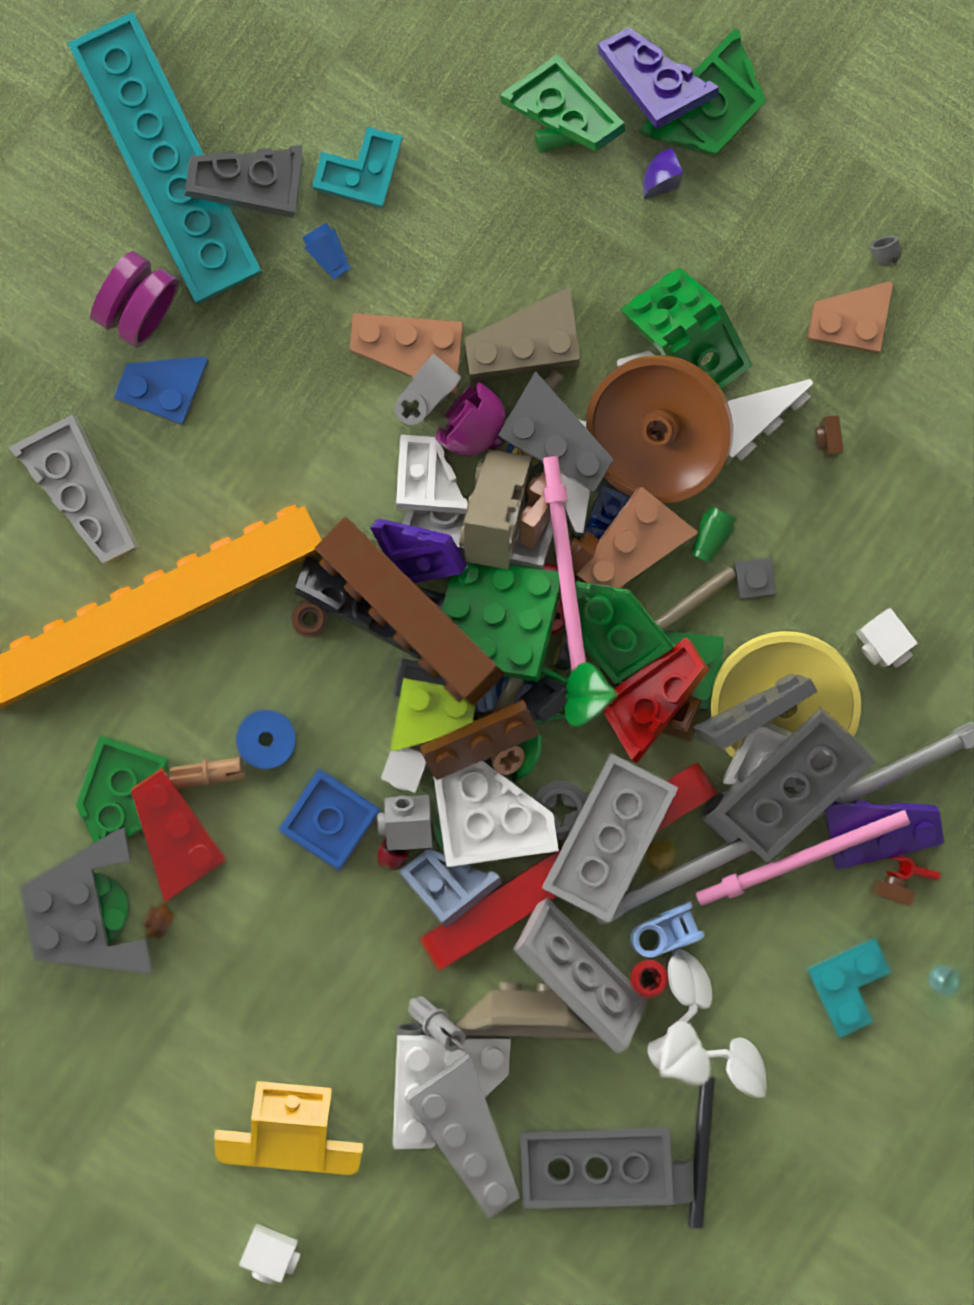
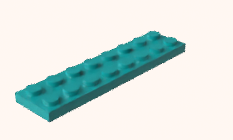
(157, 150)

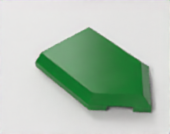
(618, 630)
(106, 793)

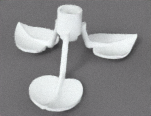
(680, 1051)

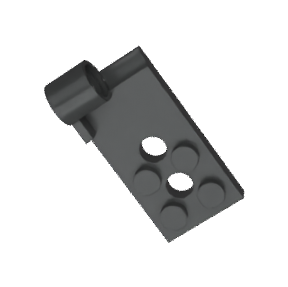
(768, 814)
(636, 1160)

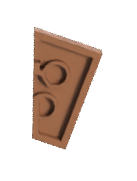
(406, 342)
(635, 540)

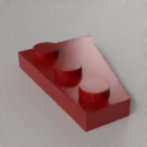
(654, 696)
(174, 835)

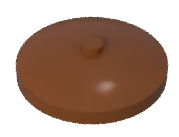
(661, 427)

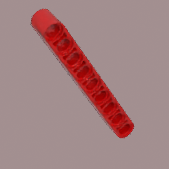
(523, 892)

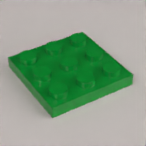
(506, 614)

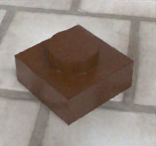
(829, 437)
(582, 550)
(893, 890)

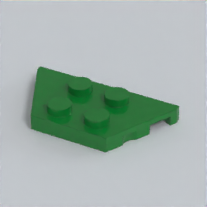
(720, 119)

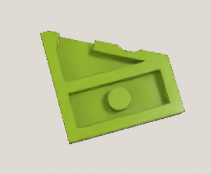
(426, 714)

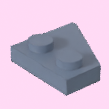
(446, 889)

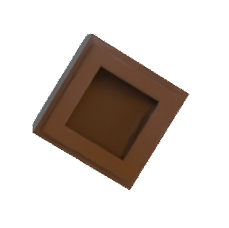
(684, 720)

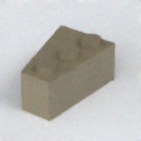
(527, 341)
(495, 508)

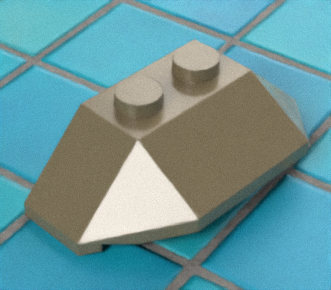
(523, 1014)

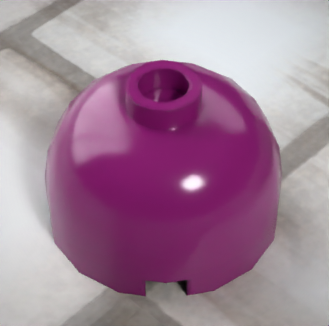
(473, 422)

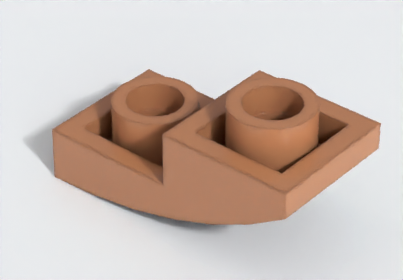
(536, 515)

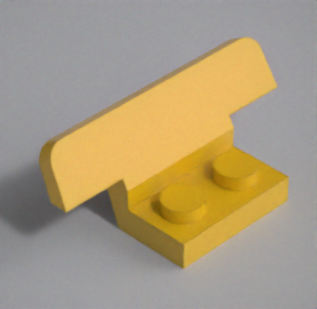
(289, 1133)

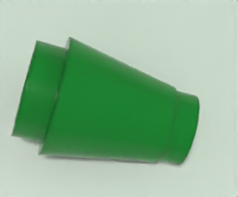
(713, 533)

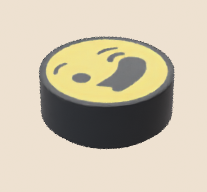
(562, 656)

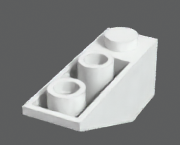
(762, 414)

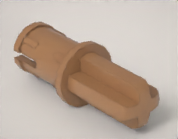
(208, 773)

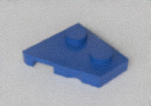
(162, 386)

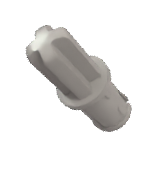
(436, 1023)

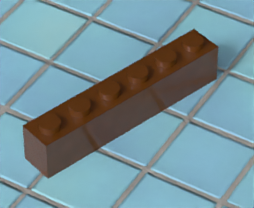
(409, 611)

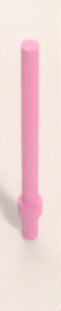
(555, 496)
(734, 885)

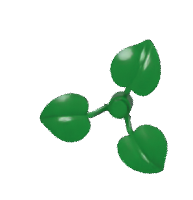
(586, 700)

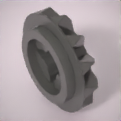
(571, 796)

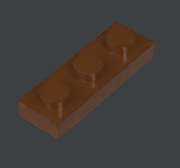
(479, 740)

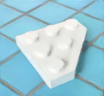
(490, 818)
(423, 1058)

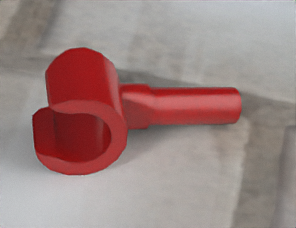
(908, 869)

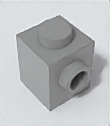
(406, 822)

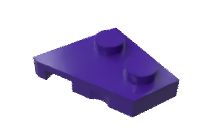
(418, 551)

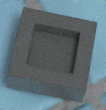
(755, 578)

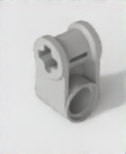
(428, 387)

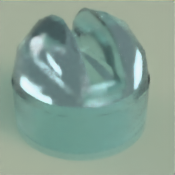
(945, 980)

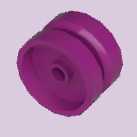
(134, 299)

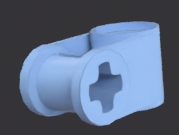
(668, 931)

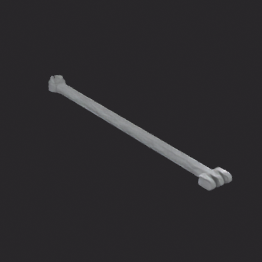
(961, 738)

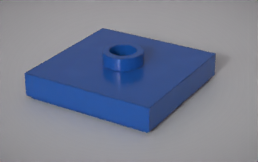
(329, 819)

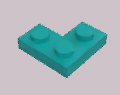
(365, 179)
(839, 980)

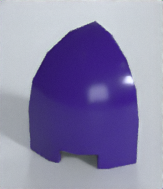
(662, 174)

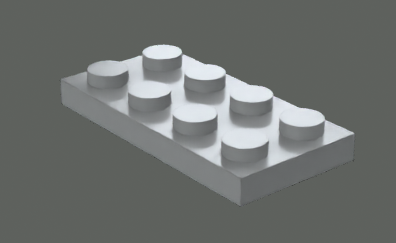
(609, 837)
(581, 975)

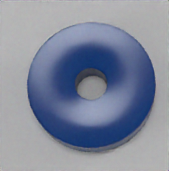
(249, 739)

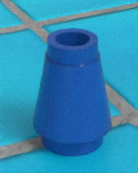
(327, 250)

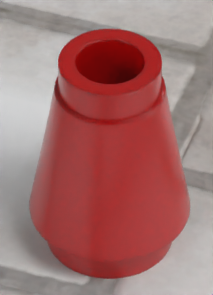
(658, 982)

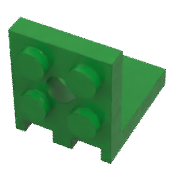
(691, 327)

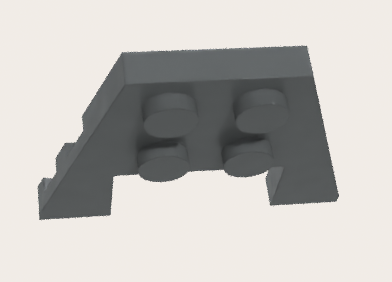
(67, 912)

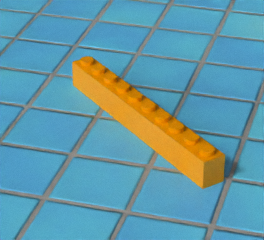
(157, 603)

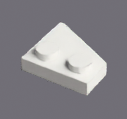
(426, 478)

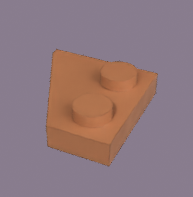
(852, 319)

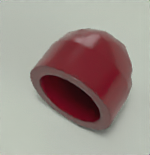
(391, 858)

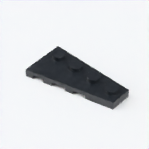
(328, 593)

